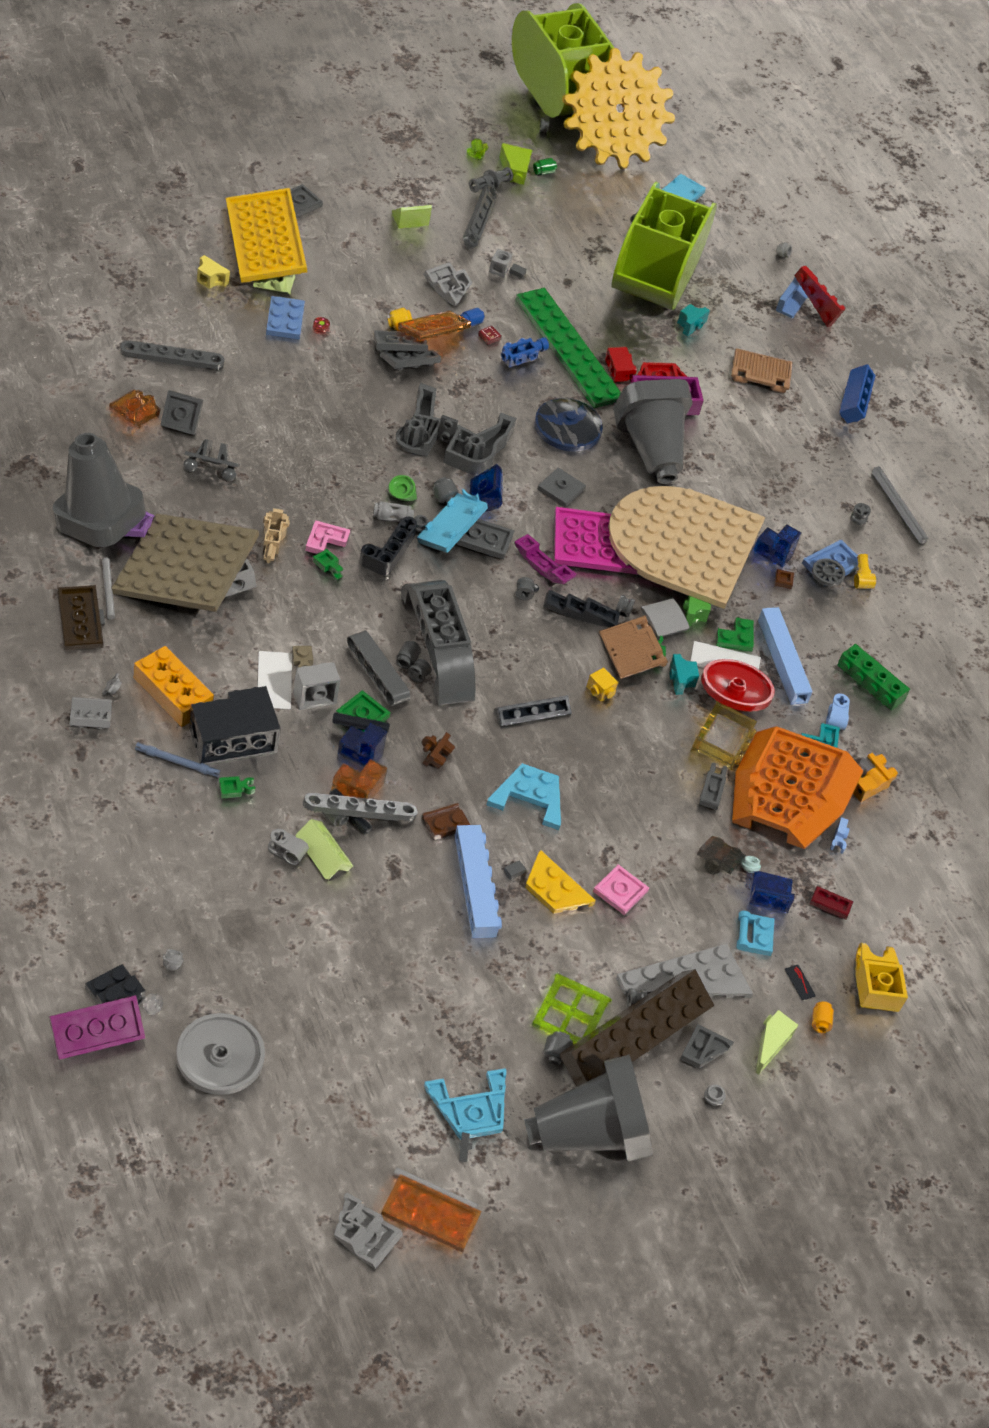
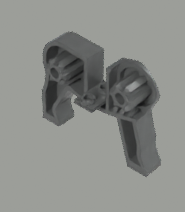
(466, 450)

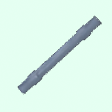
(154, 752)

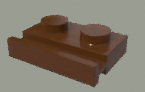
(444, 821)

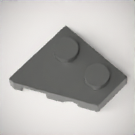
(704, 1047)

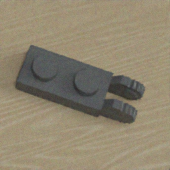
(713, 787)

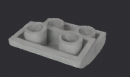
(665, 618)

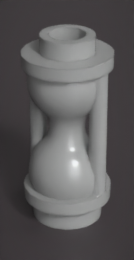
(384, 511)

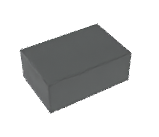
(517, 271)
(515, 870)

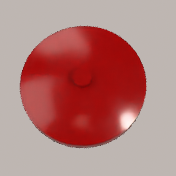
(737, 685)

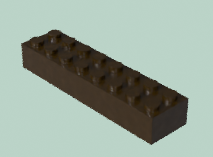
(639, 1026)

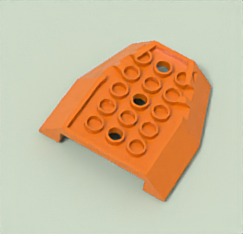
(811, 804)

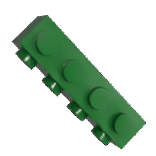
(875, 678)

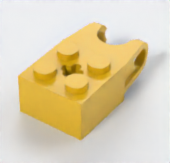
(880, 979)

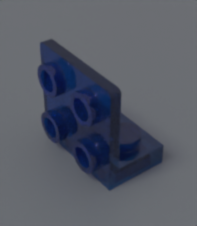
(771, 892)

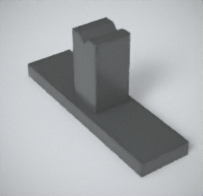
(465, 1146)

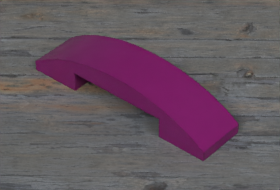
(541, 562)

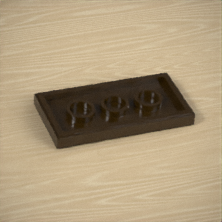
(77, 617)

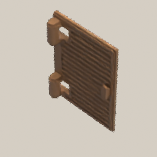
(761, 369)
(633, 648)

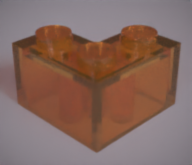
(360, 784)

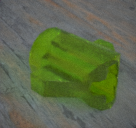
(477, 149)

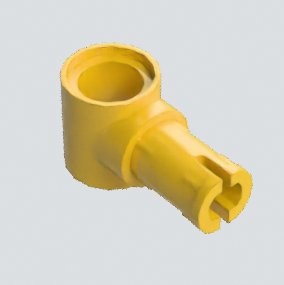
(864, 578)

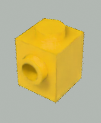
(602, 684)

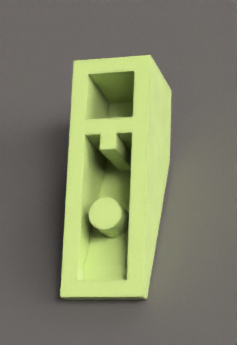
(774, 1037)

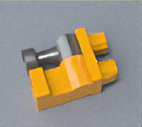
(874, 775)

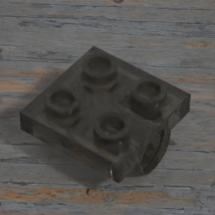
(727, 857)

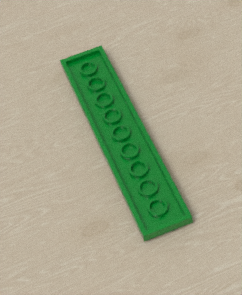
(569, 347)

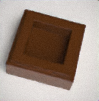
(784, 579)

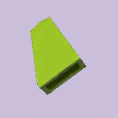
(517, 160)

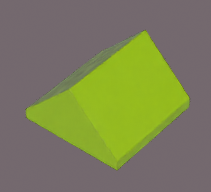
(412, 216)

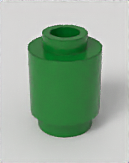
(544, 166)

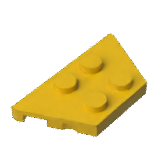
(555, 887)

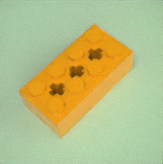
(171, 684)

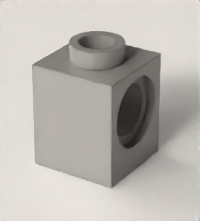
(500, 263)

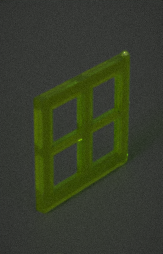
(571, 1010)

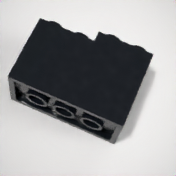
(235, 726)

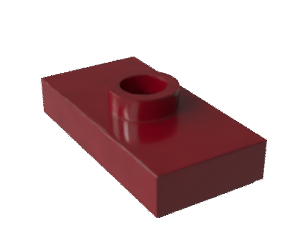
(831, 902)

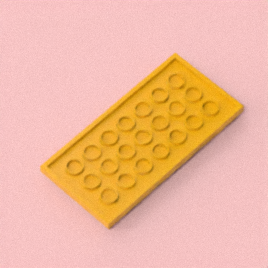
(266, 235)

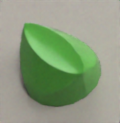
(403, 488)

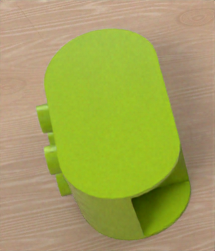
(551, 48)
(662, 247)

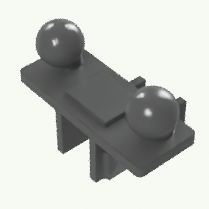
(191, 464)

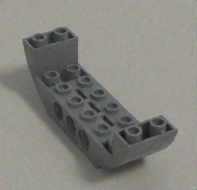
(445, 639)

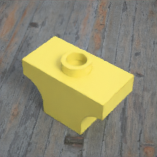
(212, 273)

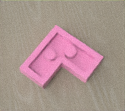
(326, 533)

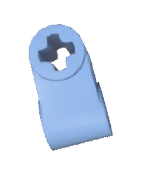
(838, 711)

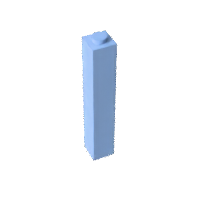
(785, 656)

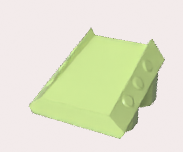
(277, 284)

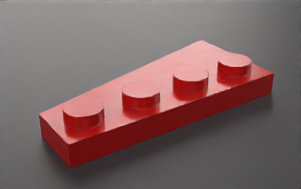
(822, 301)

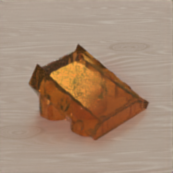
(136, 407)

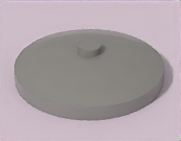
(220, 1053)

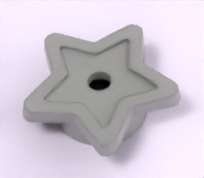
(112, 685)

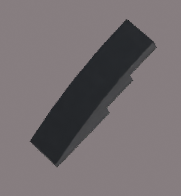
(576, 608)

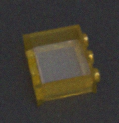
(725, 735)

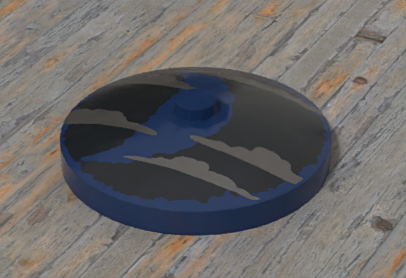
(568, 424)

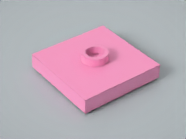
(621, 889)

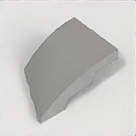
(448, 282)
(365, 1232)

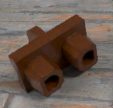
(443, 745)

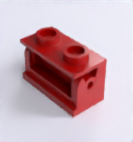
(620, 364)

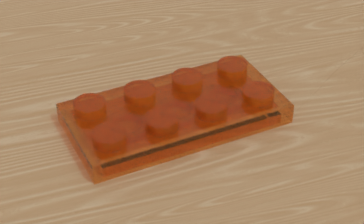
(434, 325)
(431, 1213)

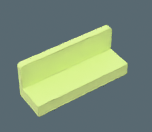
(323, 849)

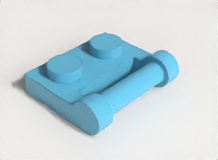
(761, 933)

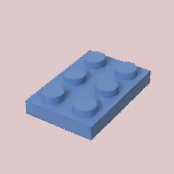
(285, 317)
(837, 551)

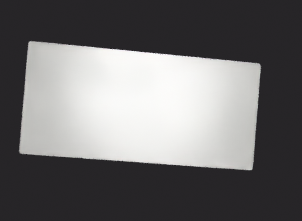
(705, 653)
(276, 675)

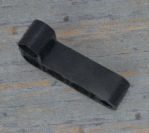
(385, 559)

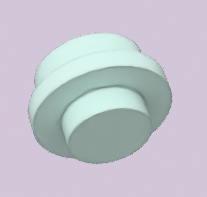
(751, 864)

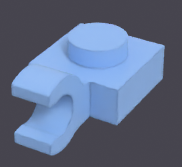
(840, 833)

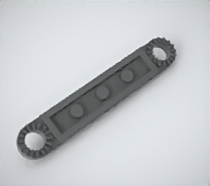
(480, 216)
(172, 355)
(360, 807)

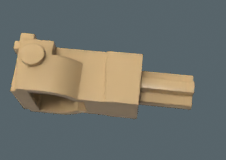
(272, 538)

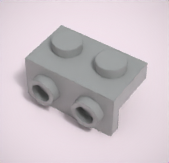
(91, 712)

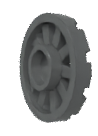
(828, 572)

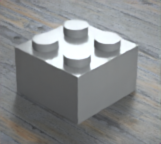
(316, 685)

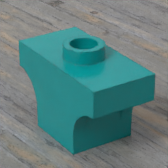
(692, 318)
(683, 673)

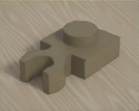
(302, 656)

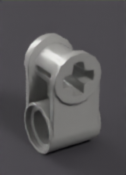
(288, 848)

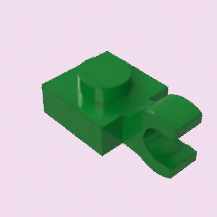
(328, 561)

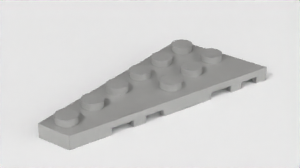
(714, 966)

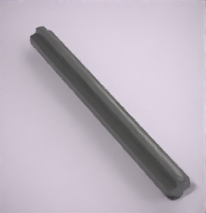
(900, 505)

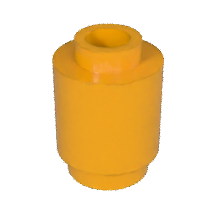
(822, 1017)

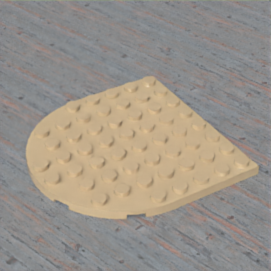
(684, 540)

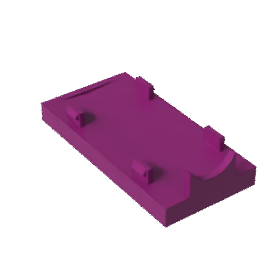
(97, 1027)

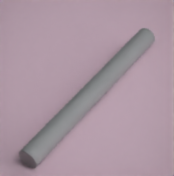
(108, 591)
(397, 1172)

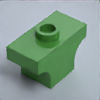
(696, 610)

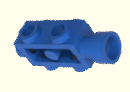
(523, 351)

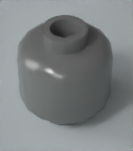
(444, 489)
(555, 1045)

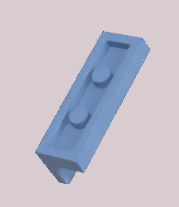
(791, 299)

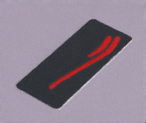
(800, 982)

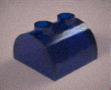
(489, 487)

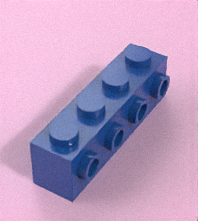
(857, 394)

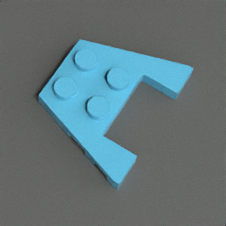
(533, 787)
(476, 1113)

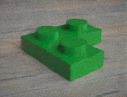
(740, 639)

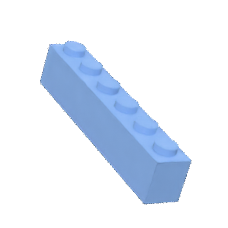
(477, 882)

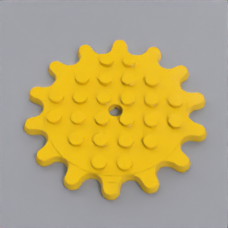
(596, 112)

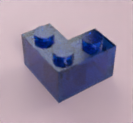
(778, 546)
(363, 746)

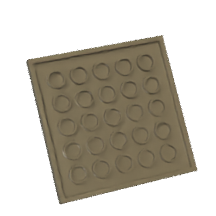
(185, 562)

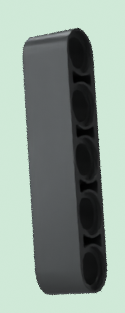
(378, 668)

